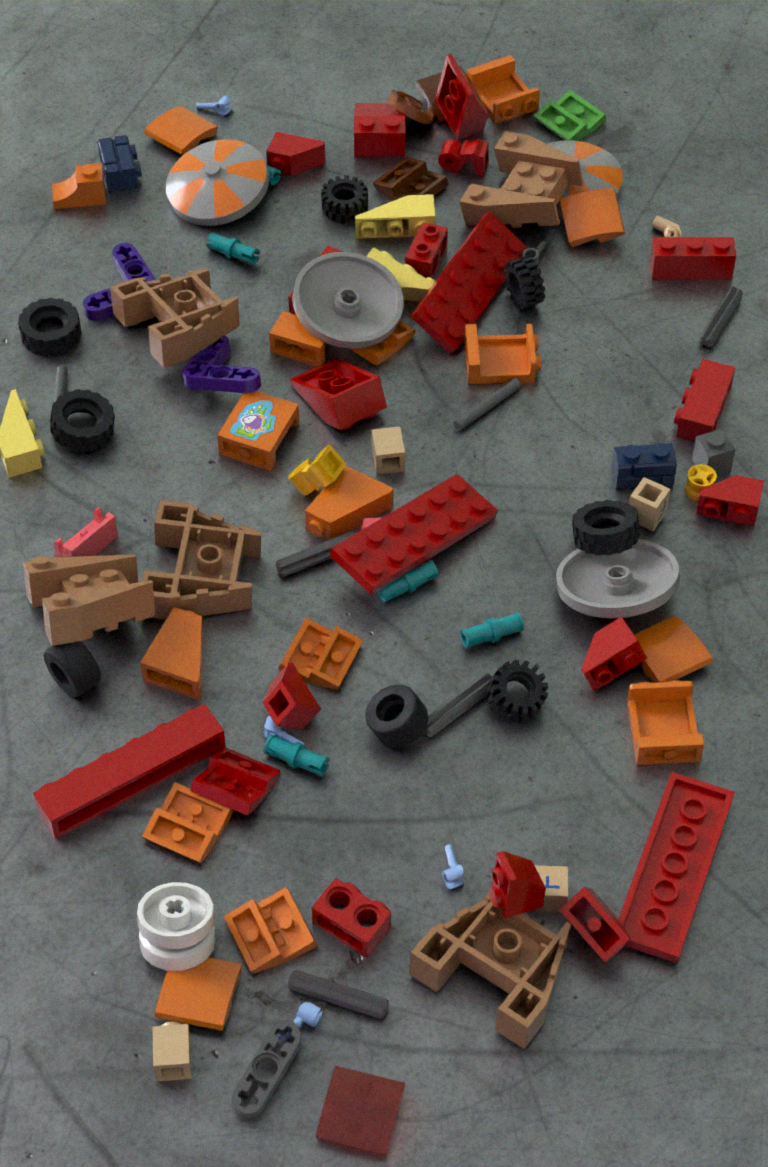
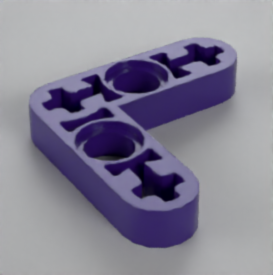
(102, 297)
(208, 373)

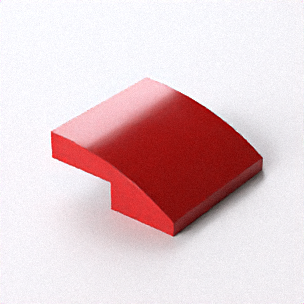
(235, 780)

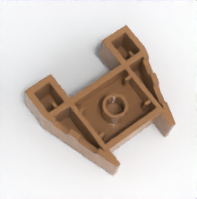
(531, 190)
(187, 312)
(206, 561)
(87, 594)
(507, 952)

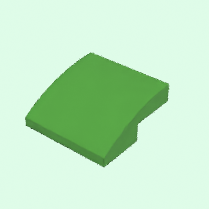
(570, 117)

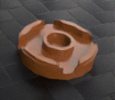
(410, 107)

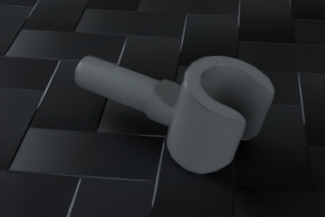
(534, 253)

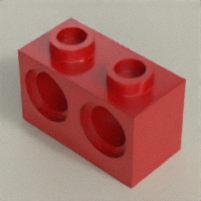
(428, 249)
(346, 922)

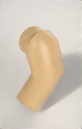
(669, 228)

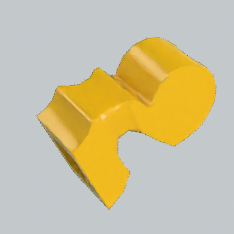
(318, 473)

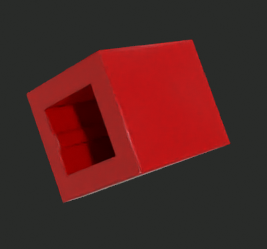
(732, 500)
(611, 654)
(290, 700)
(515, 885)

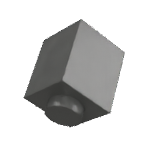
(715, 451)

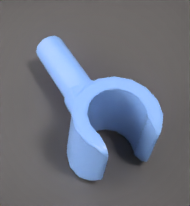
(220, 107)
(271, 728)
(454, 875)
(308, 1014)

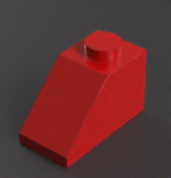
(295, 153)
(595, 923)

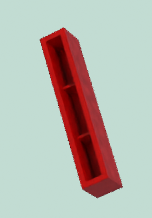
(129, 770)

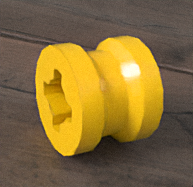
(699, 478)

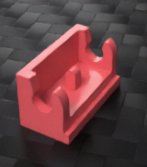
(91, 538)

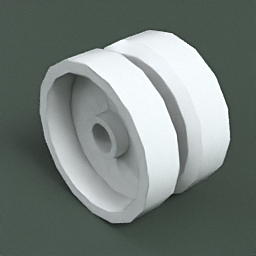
(176, 926)

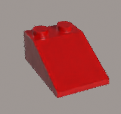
(459, 101)
(378, 130)
(341, 393)

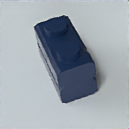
(118, 163)
(650, 461)

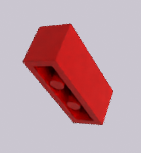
(692, 258)
(704, 400)

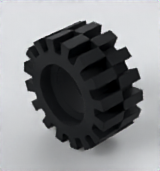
(340, 189)
(524, 282)
(510, 705)

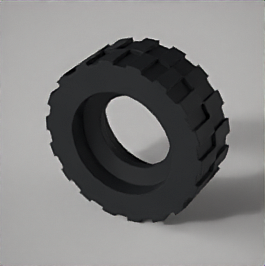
(55, 342)
(82, 402)
(610, 540)

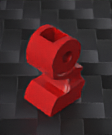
(455, 154)

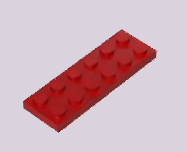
(468, 282)
(413, 533)
(674, 866)

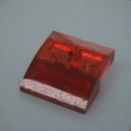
(360, 1110)

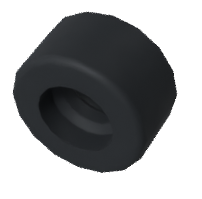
(72, 667)
(405, 727)

